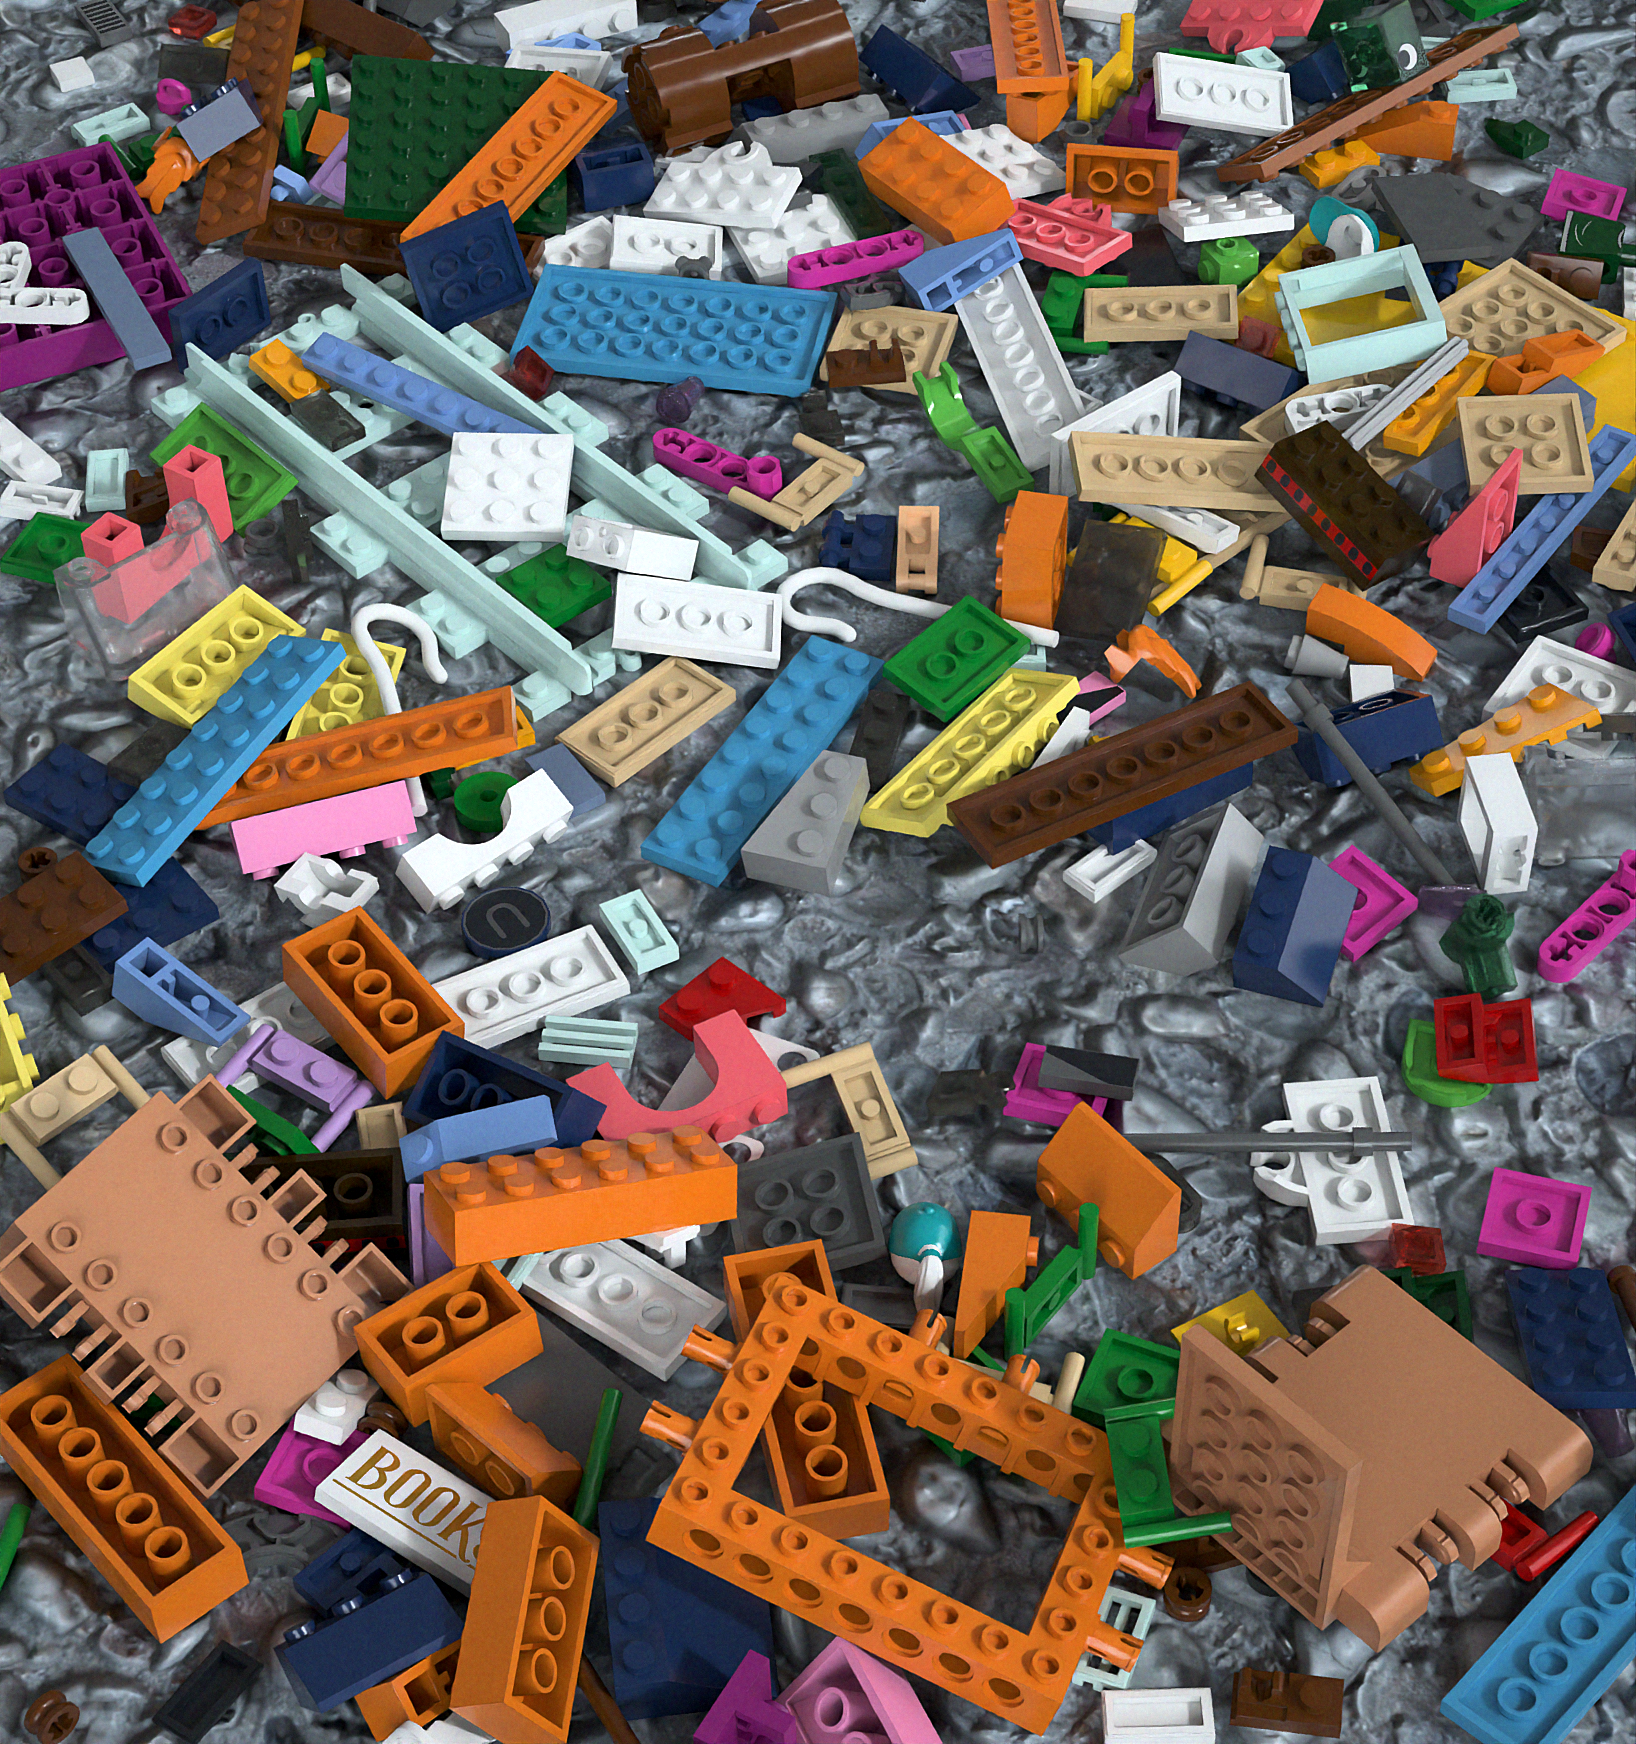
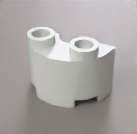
(323, 890)

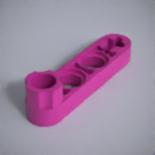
(816, 268)
(678, 450)
(1590, 918)

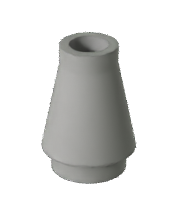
(1314, 658)

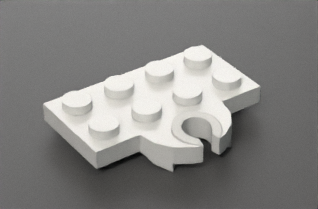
(725, 189)
(1344, 1193)

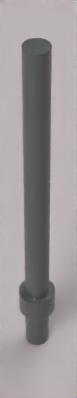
(1319, 721)
(1360, 1142)

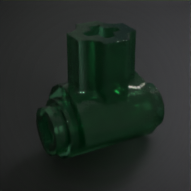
(1479, 946)

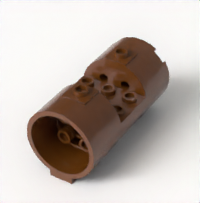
(685, 87)

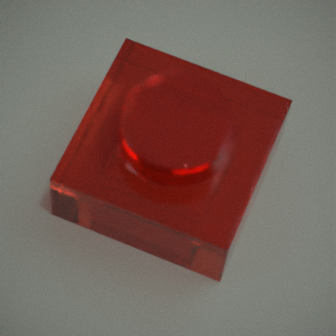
(192, 21)
(1258, 337)
(531, 373)
(1418, 1248)

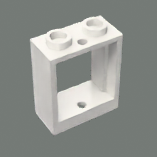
(632, 548)
(1496, 822)

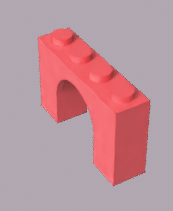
(186, 475)
(744, 1095)

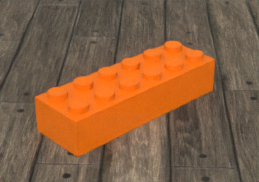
(579, 1195)
(817, 1434)
(118, 1500)

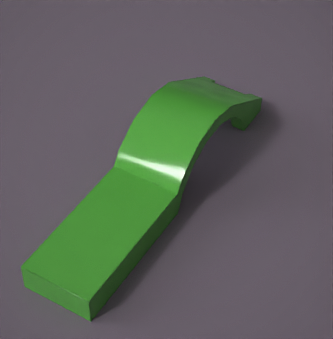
(983, 449)

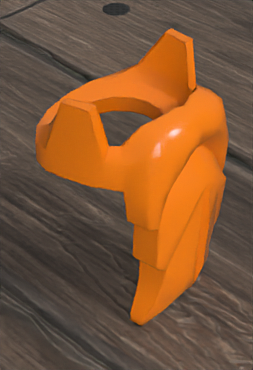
(172, 165)
(1147, 644)

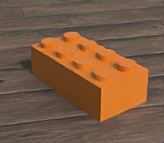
(935, 185)
(369, 998)
(525, 1622)

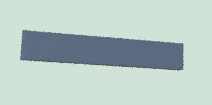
(116, 299)

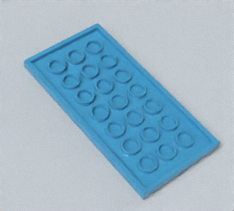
(678, 329)

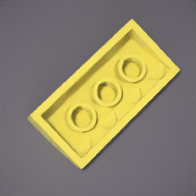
(208, 658)
(348, 693)

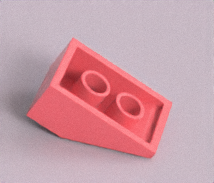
(1478, 527)

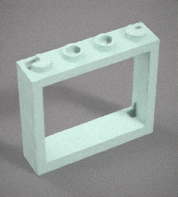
(1352, 279)

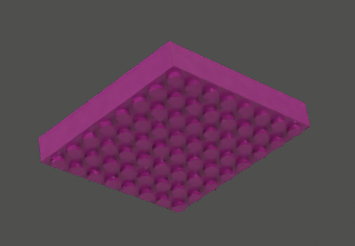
(61, 198)

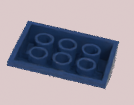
(671, 1622)

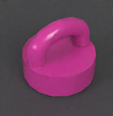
(172, 96)
(1598, 642)

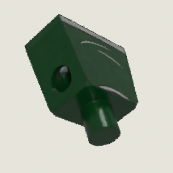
(1600, 239)

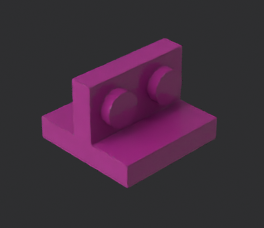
(1137, 124)
(746, 1710)

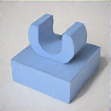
(290, 186)

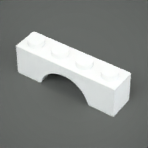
(443, 869)

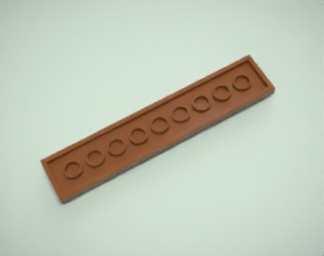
(1364, 107)
(243, 172)

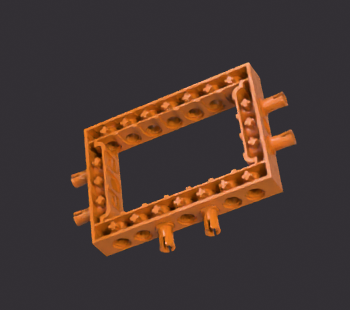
(855, 1595)

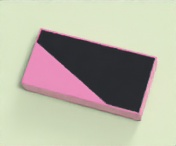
(1097, 696)

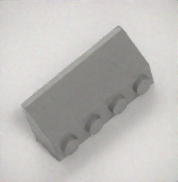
(814, 130)
(1193, 893)

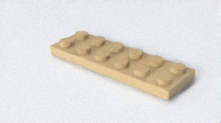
(1170, 471)

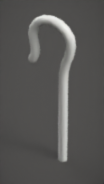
(879, 597)
(383, 675)

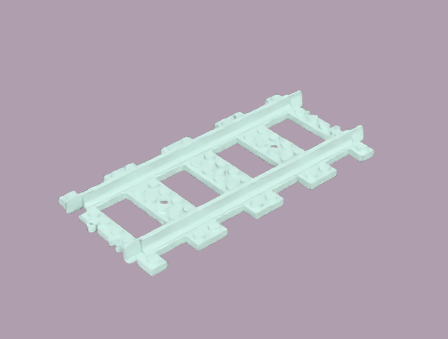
(406, 515)

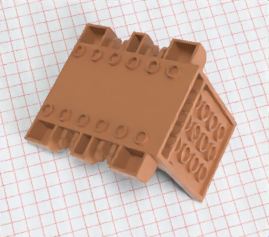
(194, 1281)
(1362, 1453)

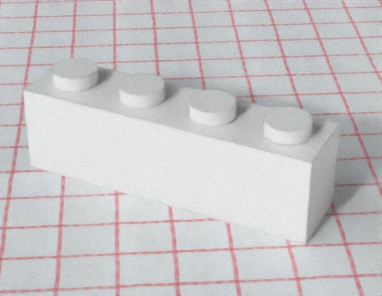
(555, 18)

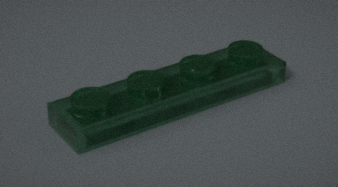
(851, 195)

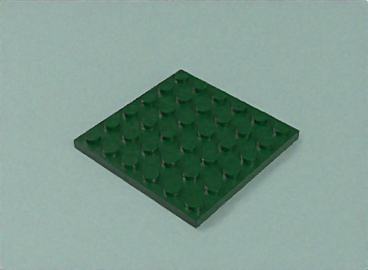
(422, 125)

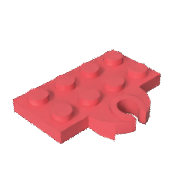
(1248, 22)
(1067, 234)

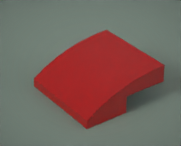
(1485, 1041)

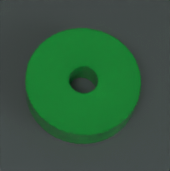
(479, 800)

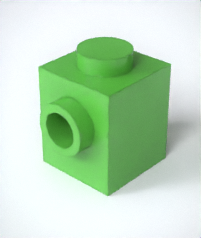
(1228, 262)

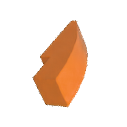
(1543, 361)
(1368, 633)

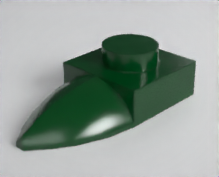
(1518, 138)

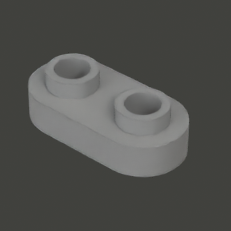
(1356, 187)

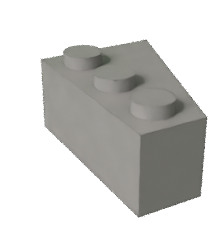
(811, 826)

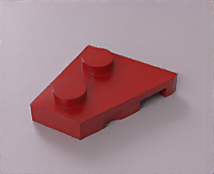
(716, 991)

